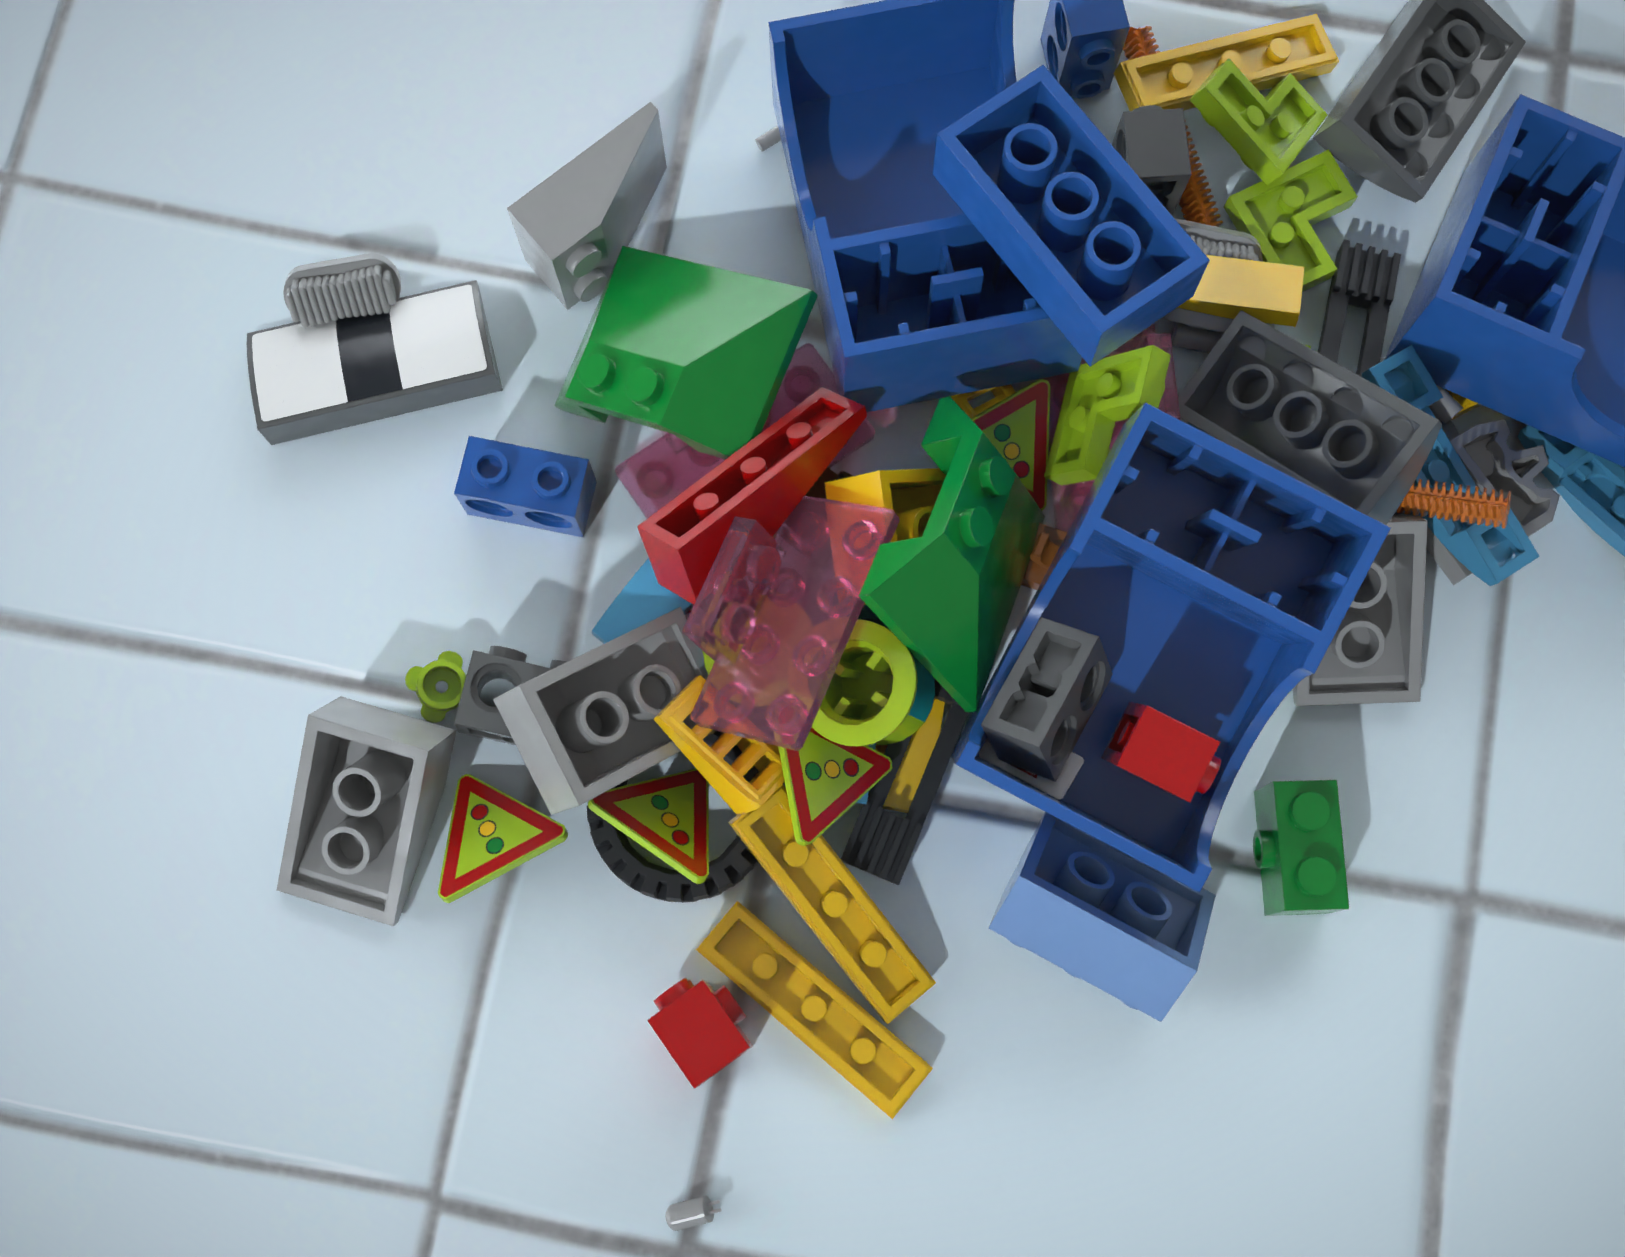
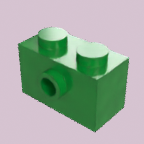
(1300, 848)

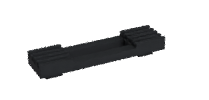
(1363, 282)
(881, 839)

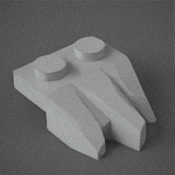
(1499, 468)

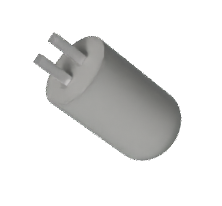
(691, 1213)

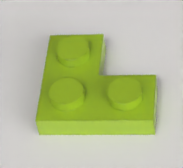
(1260, 129)
(1288, 208)
(1094, 402)

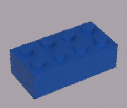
(1067, 215)

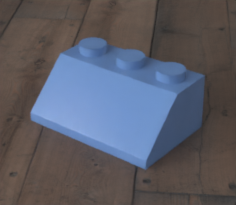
(1104, 917)

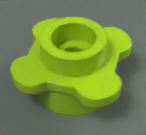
(424, 681)

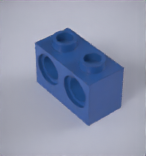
(1084, 43)
(526, 486)

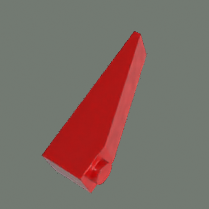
(755, 483)

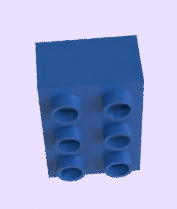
(899, 271)
(1531, 281)
(1211, 606)

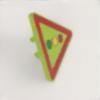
(1021, 434)
(827, 781)
(665, 818)
(491, 837)

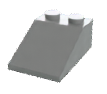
(591, 208)
(1381, 636)
(595, 715)
(363, 807)

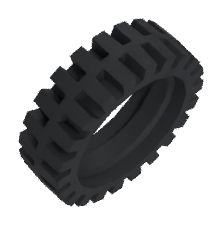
(663, 882)

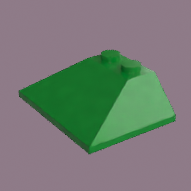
(686, 350)
(959, 580)

